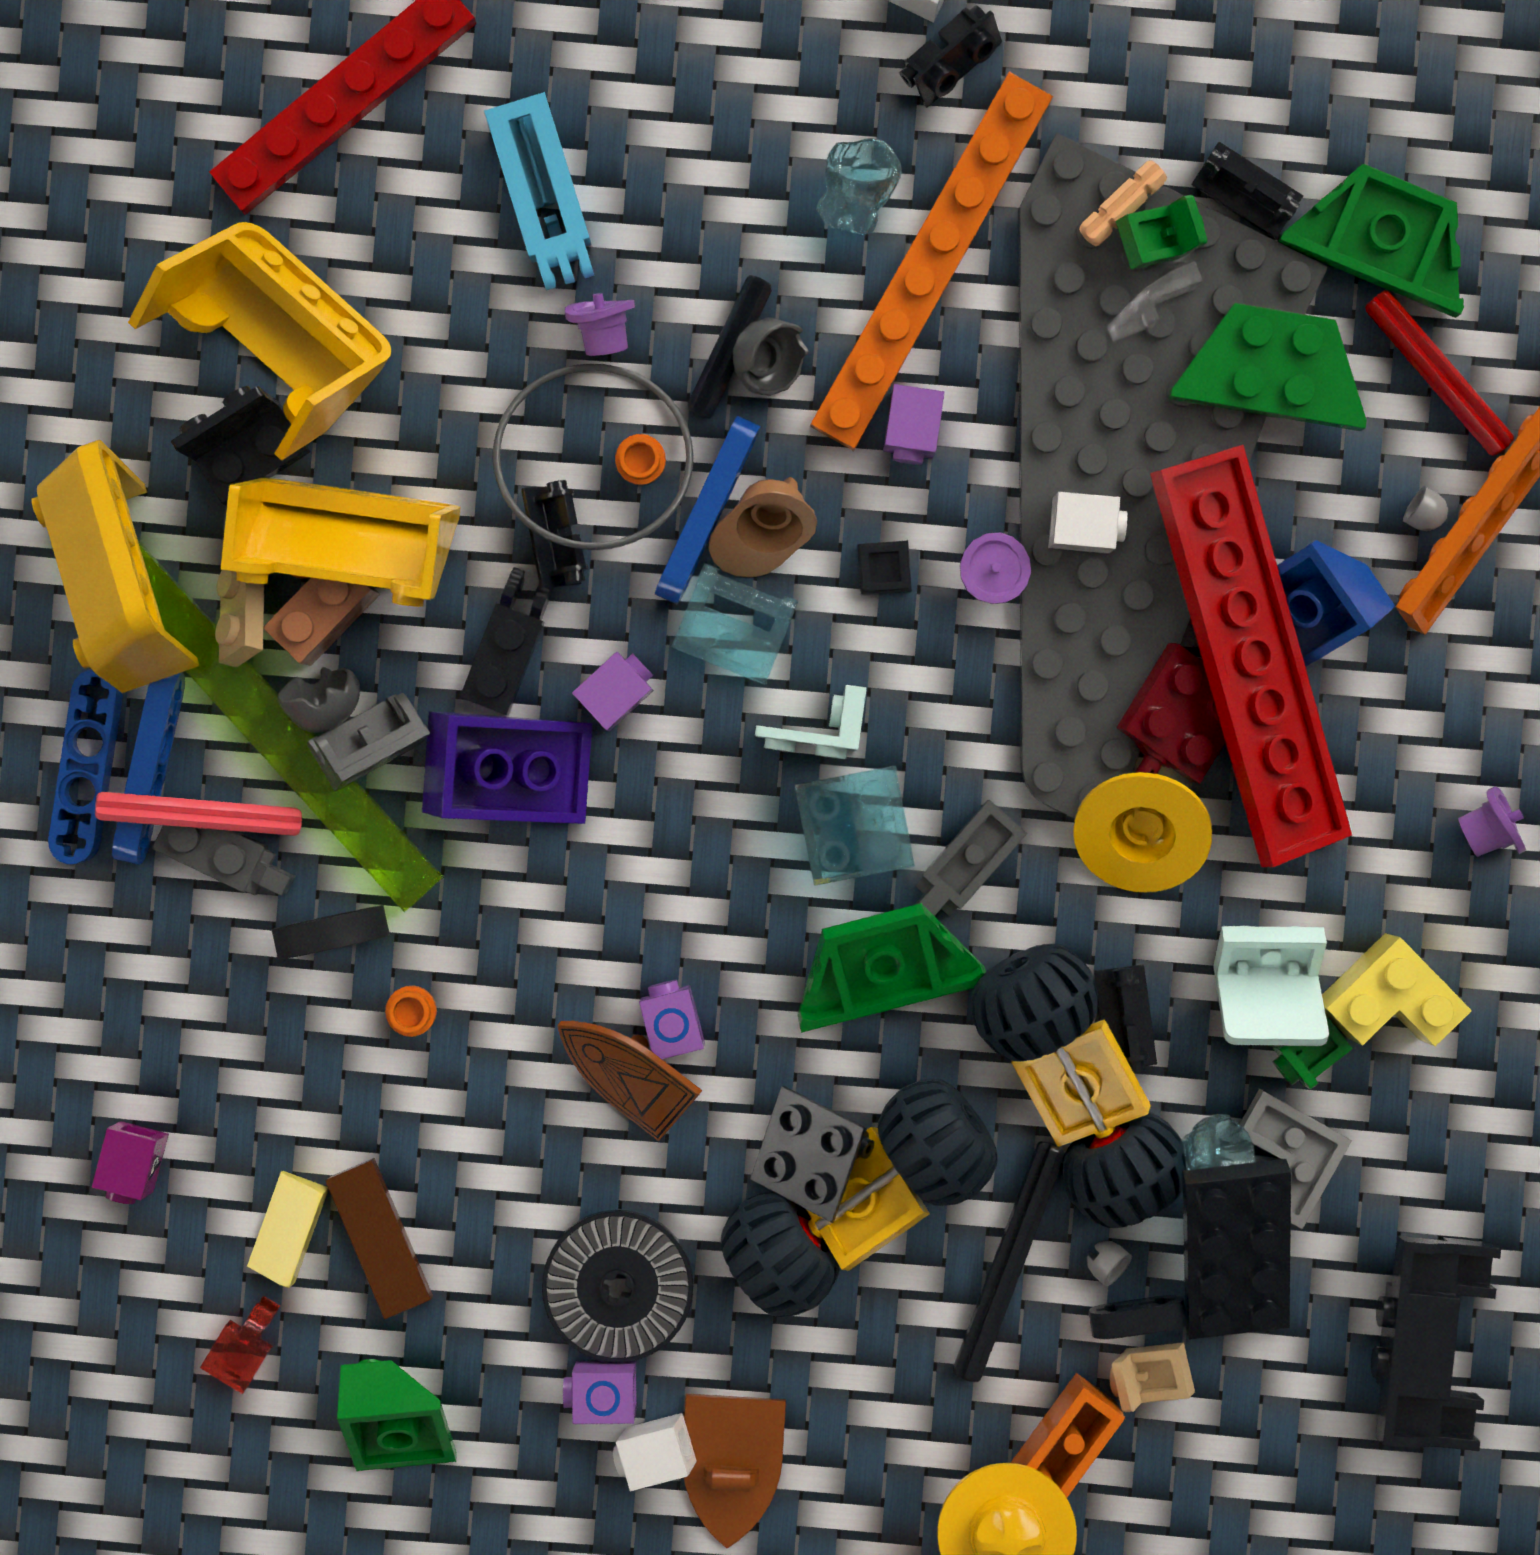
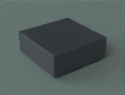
(884, 567)

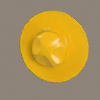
(1142, 832)
(1006, 1513)

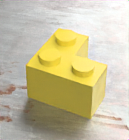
(1390, 983)

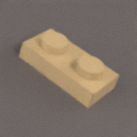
(240, 619)

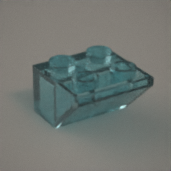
(854, 825)

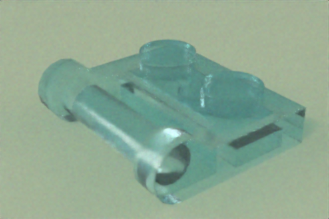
(730, 641)

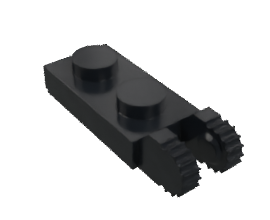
(506, 648)

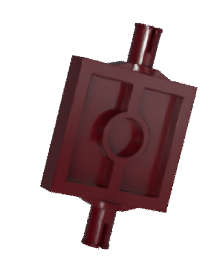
(1175, 717)

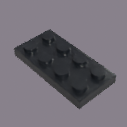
(1237, 1248)

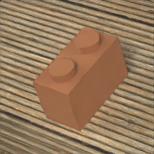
(318, 617)

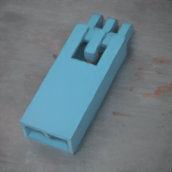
(538, 178)

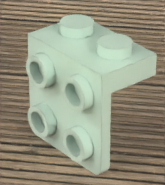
(1271, 985)

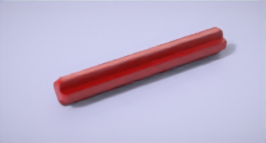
(1439, 373)

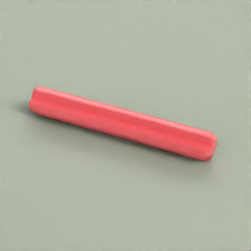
(198, 813)

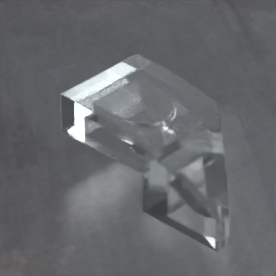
(1141, 312)

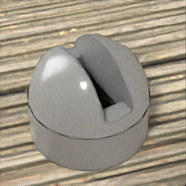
(1426, 510)
(1109, 1263)

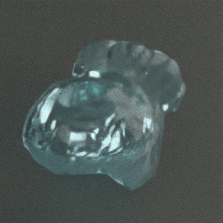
(858, 184)
(1217, 1143)

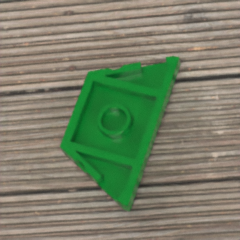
(1386, 236)
(1275, 368)
(884, 966)

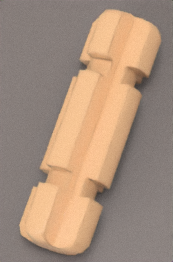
(1122, 202)

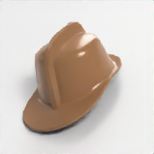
(762, 529)

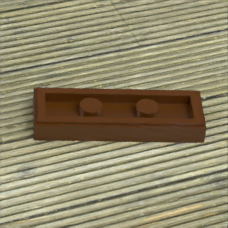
(379, 1238)

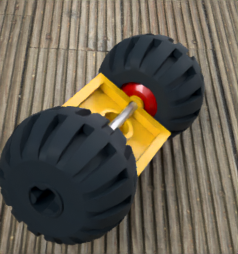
(1041, 1017)
(923, 1149)

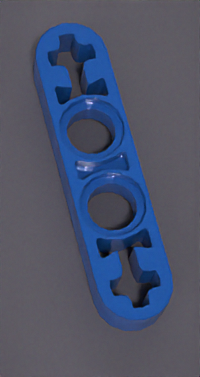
(707, 510)
(149, 762)
(76, 765)

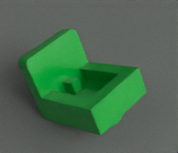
(1162, 233)
(1308, 1062)

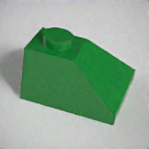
(390, 1418)

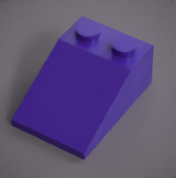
(506, 768)

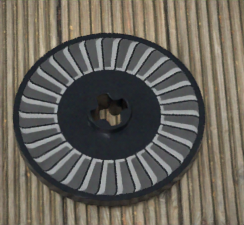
(580, 1300)

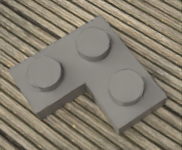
(1308, 1146)

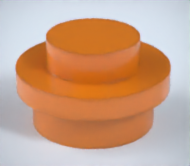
(640, 459)
(411, 1011)

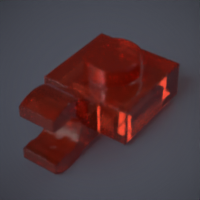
(239, 1349)

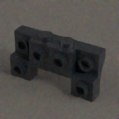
(1420, 1342)

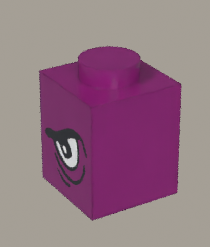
(129, 1162)

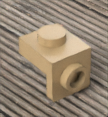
(1151, 1375)

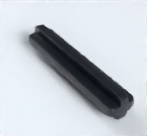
(720, 362)

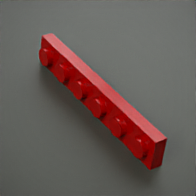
(340, 100)

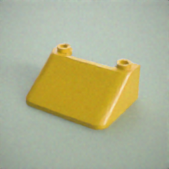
(338, 536)

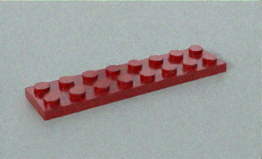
(1251, 655)

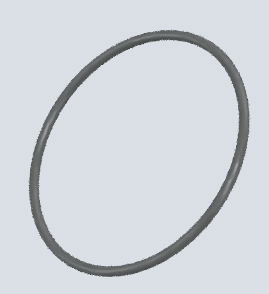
(592, 545)

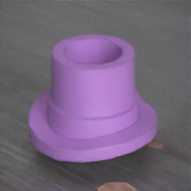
(601, 324)
(995, 568)
(1492, 825)

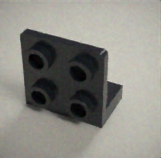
(238, 440)

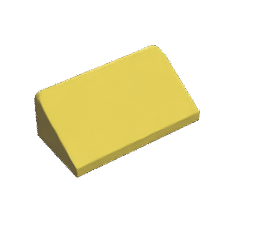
(287, 1228)

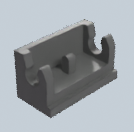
(368, 740)

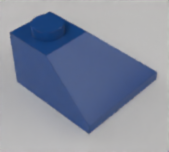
(1330, 598)

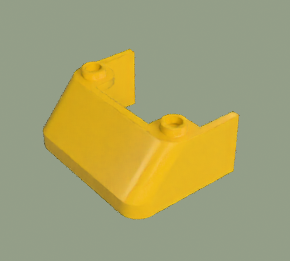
(277, 313)
(106, 571)

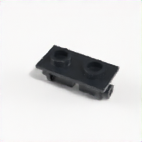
(969, 41)
(1247, 190)
(554, 511)
(1126, 1009)

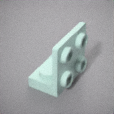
(845, 715)

